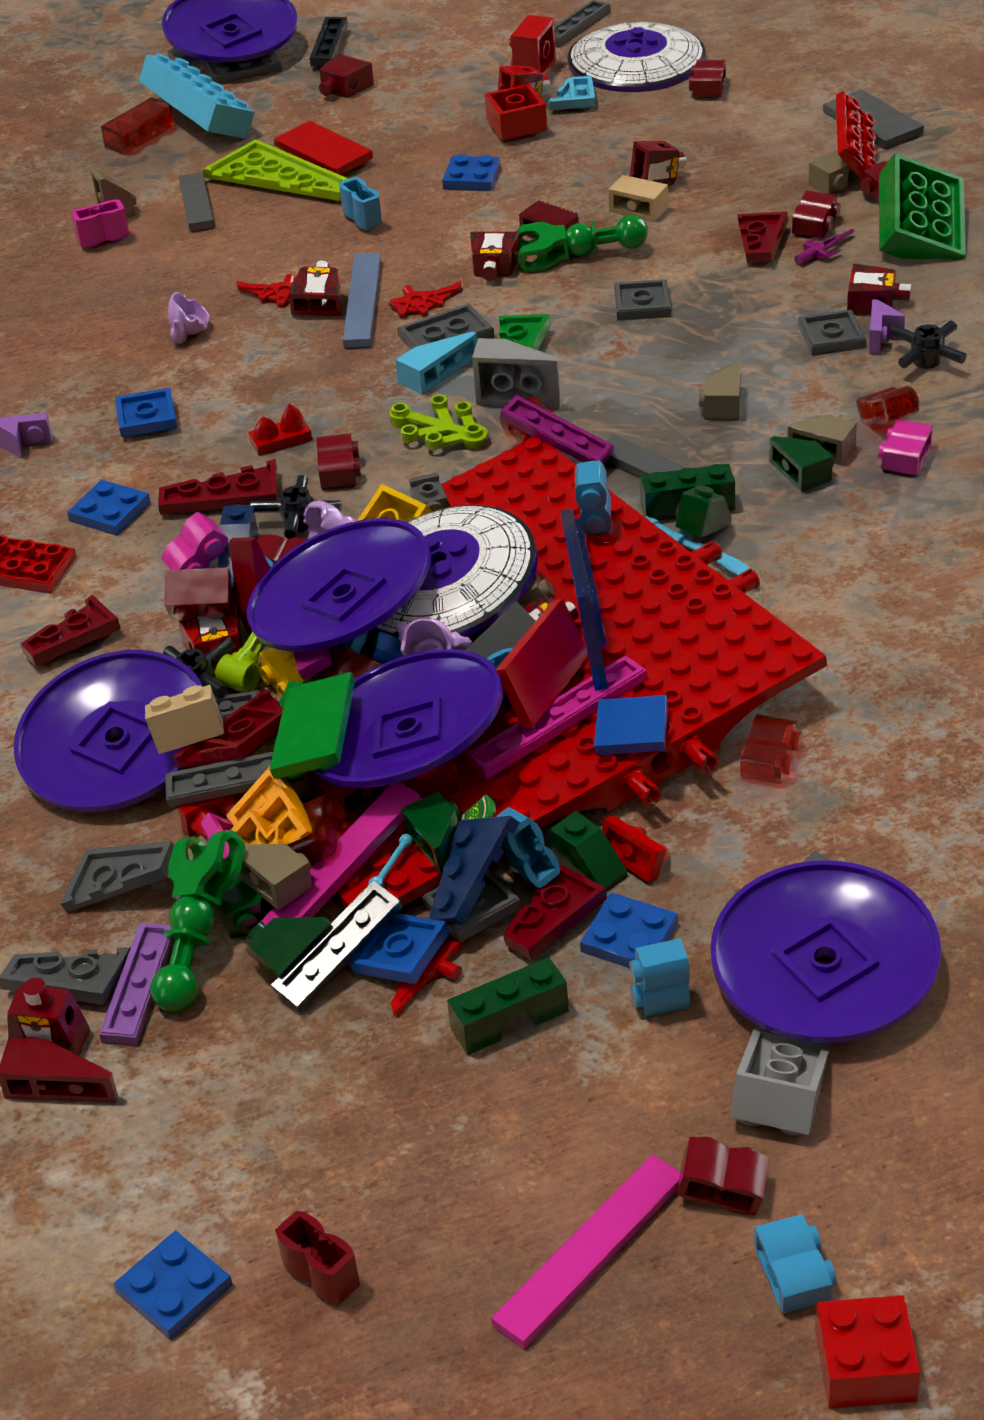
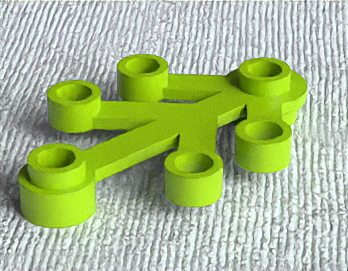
(471, 433)

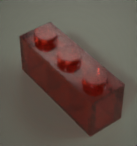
(137, 126)

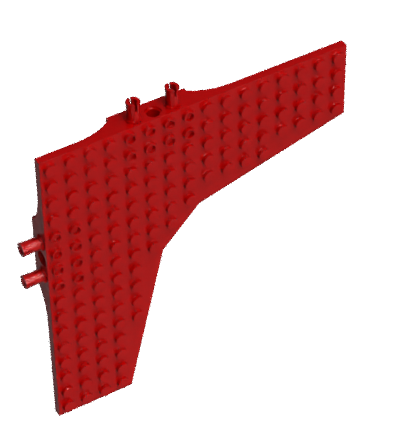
(661, 608)

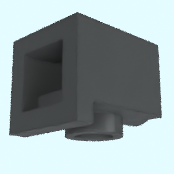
(428, 491)

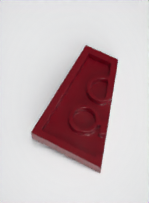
(762, 234)
(77, 629)
(553, 912)

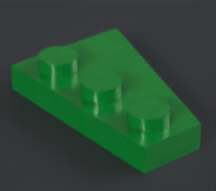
(525, 329)

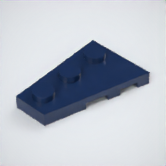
(470, 855)

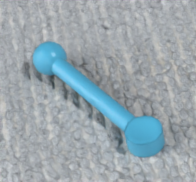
(404, 842)

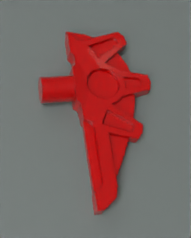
(274, 292)
(422, 301)
(438, 965)

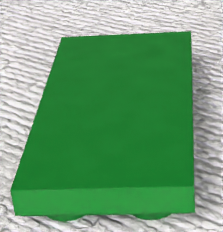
(312, 726)

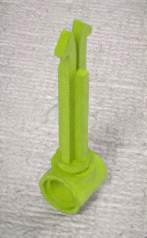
(241, 668)

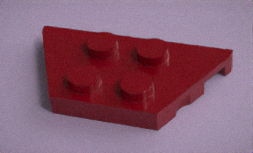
(243, 732)

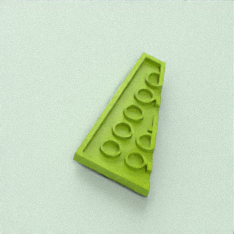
(274, 169)

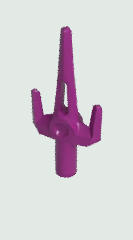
(819, 249)

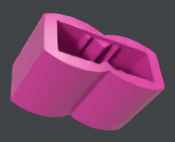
(100, 223)
(906, 447)
(196, 546)

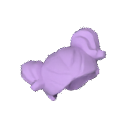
(185, 317)
(322, 517)
(429, 635)

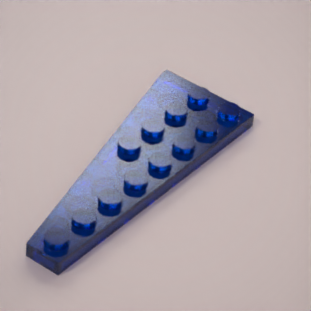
(586, 596)

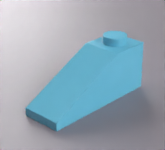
(435, 361)

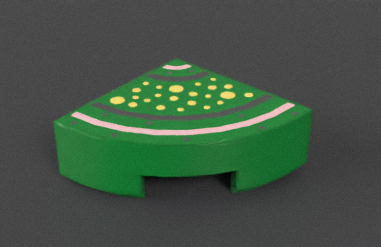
(482, 809)

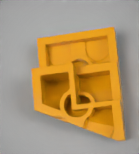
(270, 813)

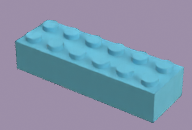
(196, 95)

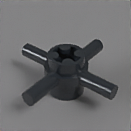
(927, 345)
(292, 506)
(203, 664)

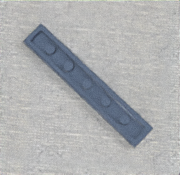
(362, 300)

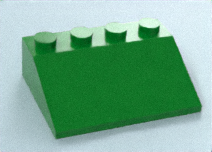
(920, 211)

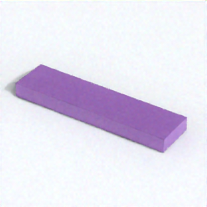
(133, 995)

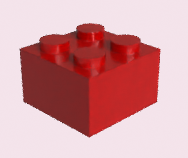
(534, 43)
(516, 112)
(867, 1351)

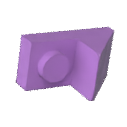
(882, 320)
(24, 430)

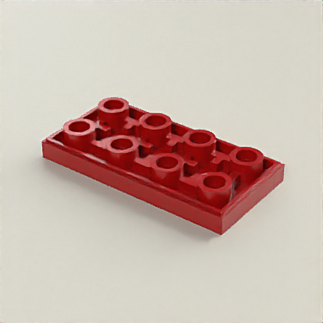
(854, 134)
(323, 148)
(33, 564)
(542, 663)

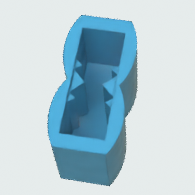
(360, 203)
(593, 497)
(527, 852)
(660, 978)
(793, 1263)

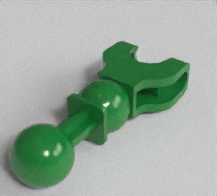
(554, 243)
(197, 888)

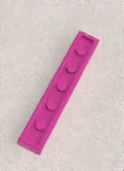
(560, 716)
(351, 852)
(586, 1252)

